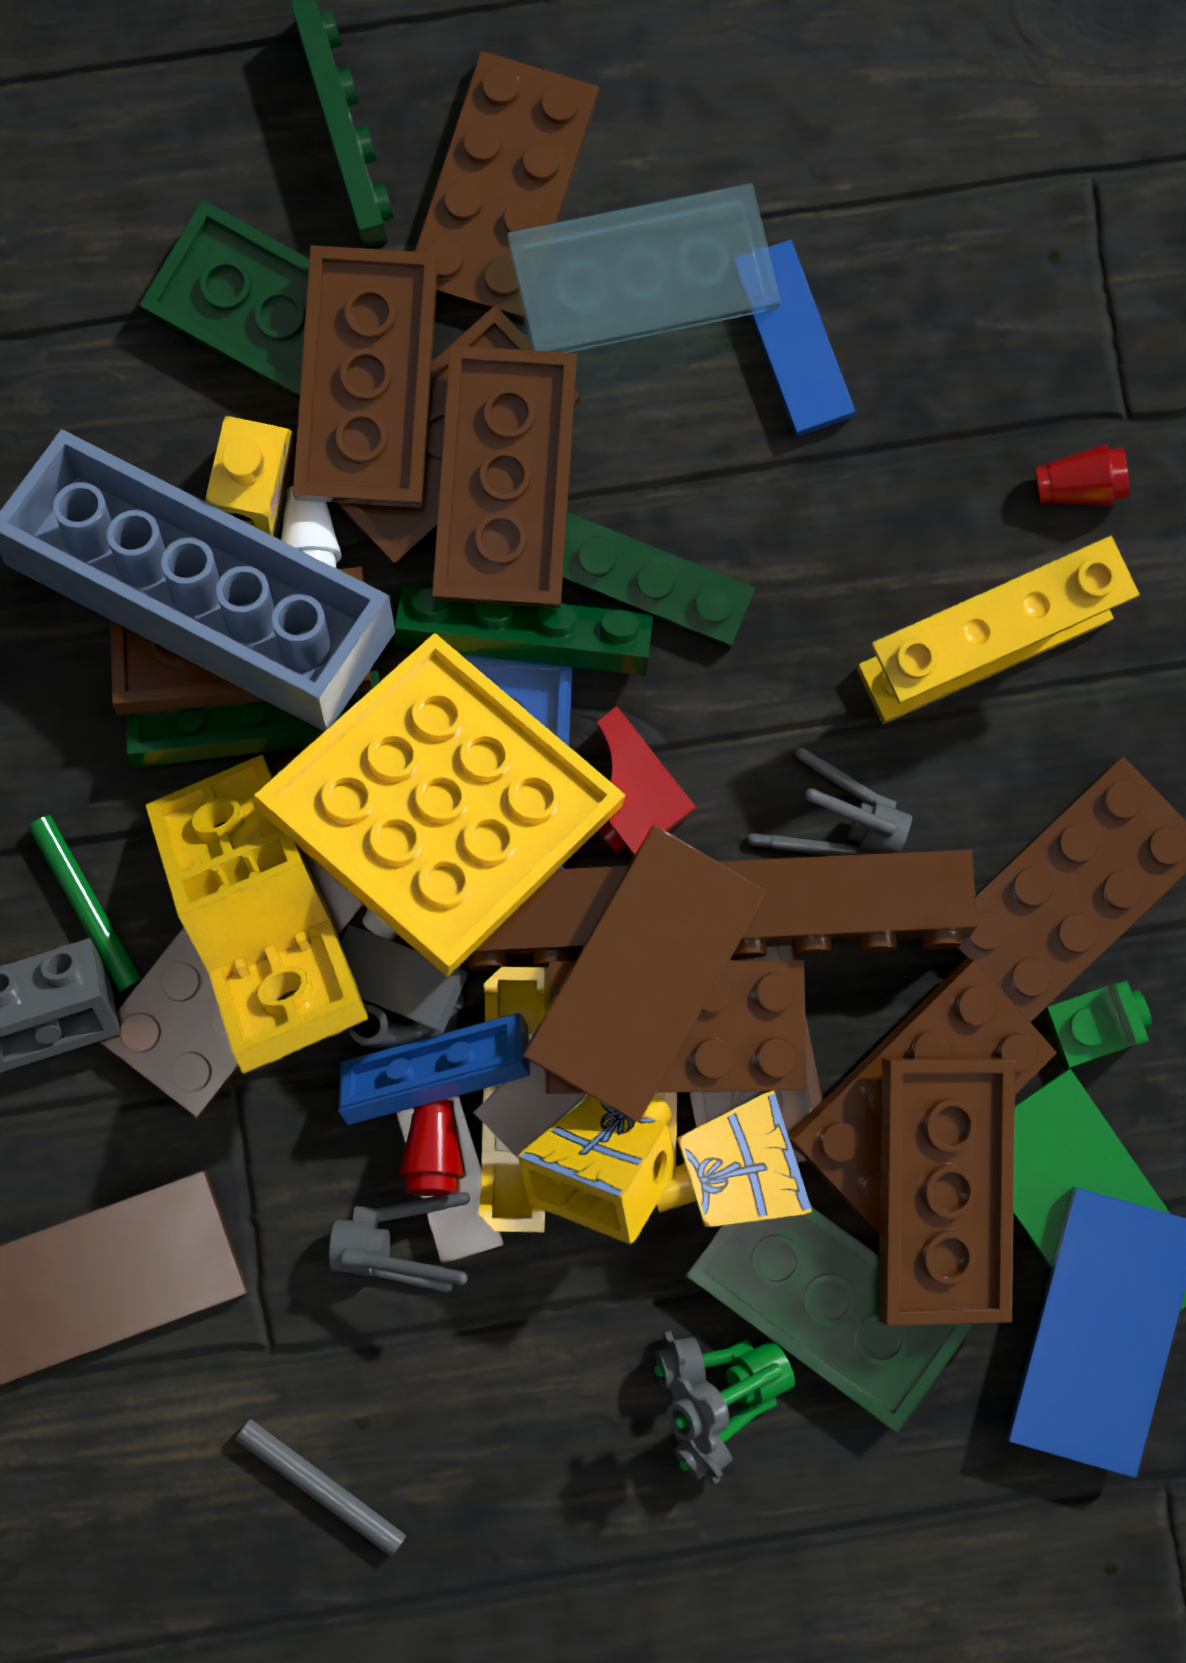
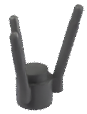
(874, 823)
(364, 1249)

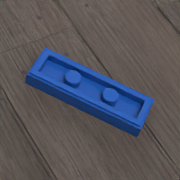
(800, 350)
(433, 1069)

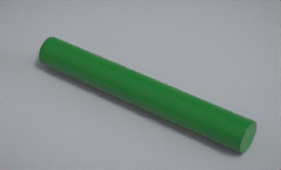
(84, 903)

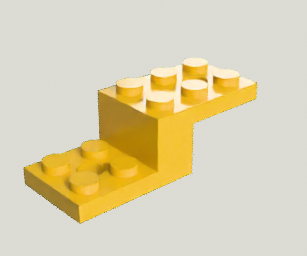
(254, 917)

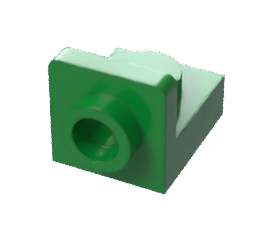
(1099, 1023)

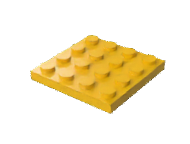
(439, 803)

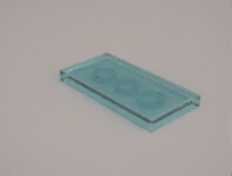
(644, 270)

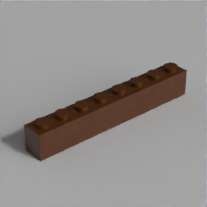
(806, 907)

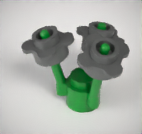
(701, 1412)

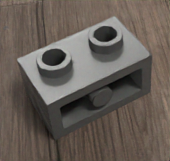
(54, 1004)

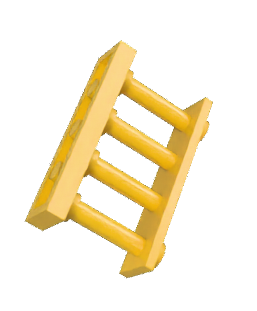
(996, 630)

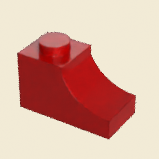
(649, 788)

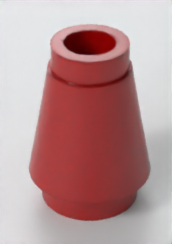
(1085, 478)
(432, 1151)

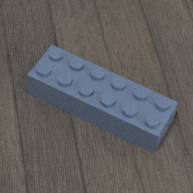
(195, 580)

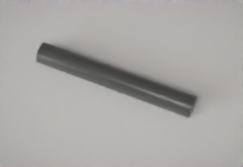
(320, 1487)

